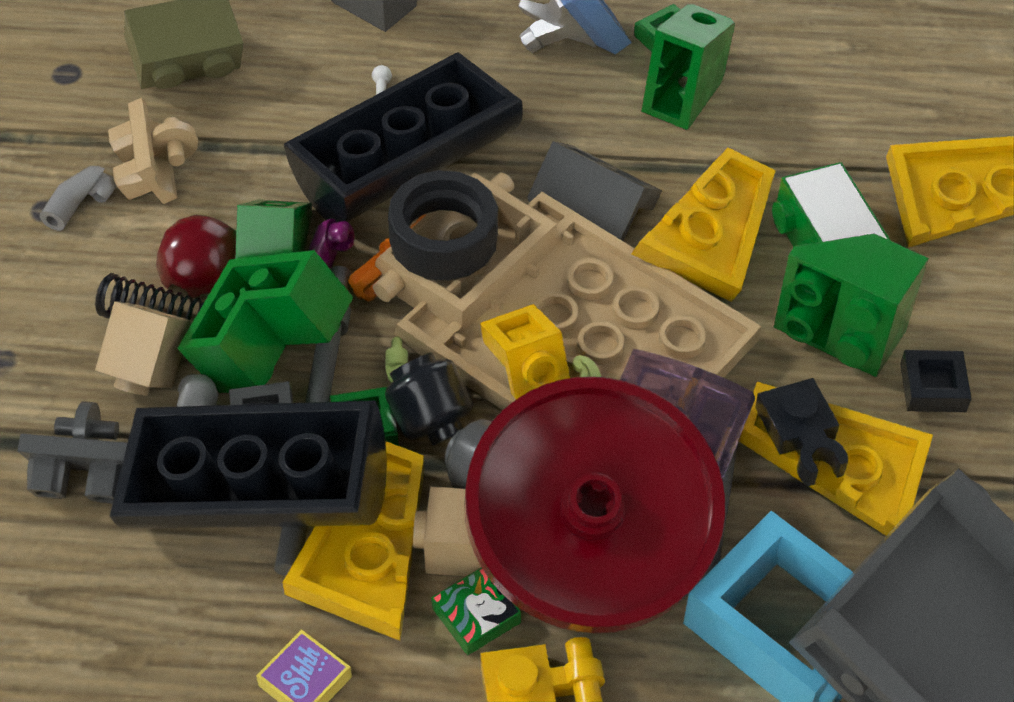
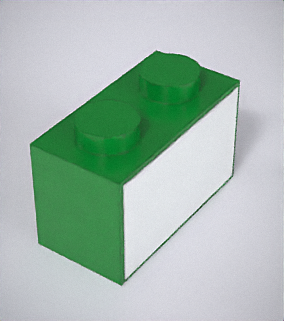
(823, 207)

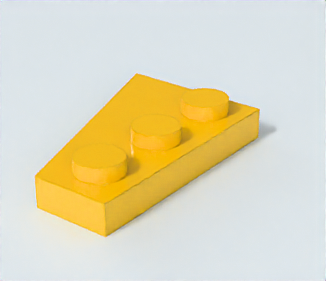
(713, 226)
(880, 470)

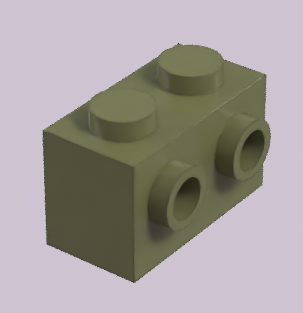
(182, 41)

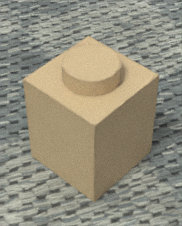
(141, 348)
(444, 534)

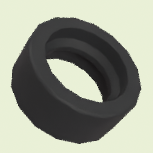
(445, 192)

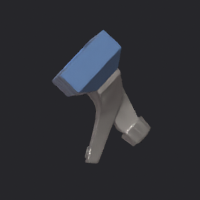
(578, 20)

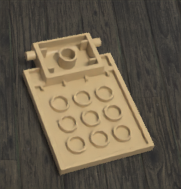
(577, 279)

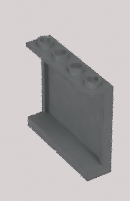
(925, 607)

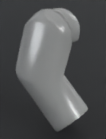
(72, 192)

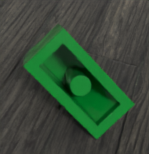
(272, 227)

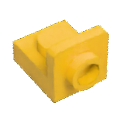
(527, 347)

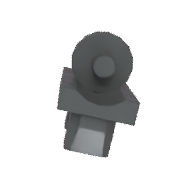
(54, 457)

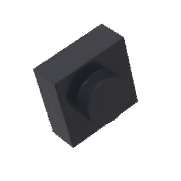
(935, 381)

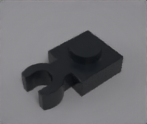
(803, 422)

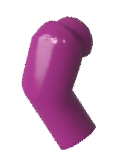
(331, 238)

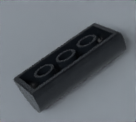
(398, 134)
(253, 466)

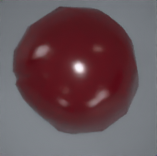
(195, 253)

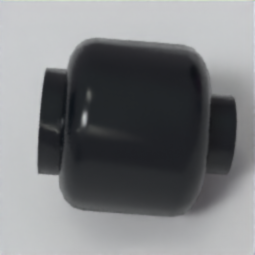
(428, 398)

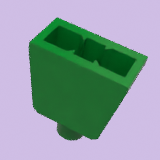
(688, 45)

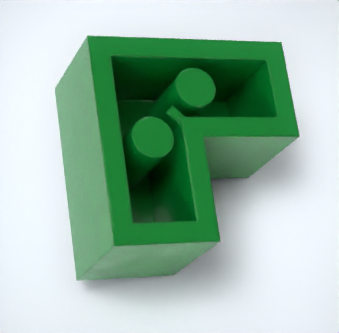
(260, 310)

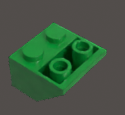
(850, 298)

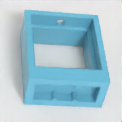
(714, 619)

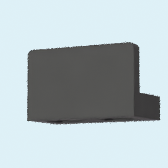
(593, 188)

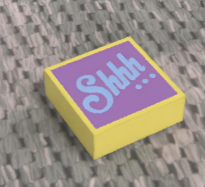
(304, 672)

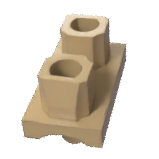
(155, 151)

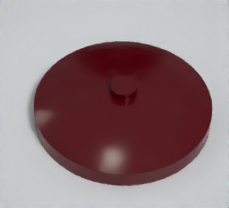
(594, 504)

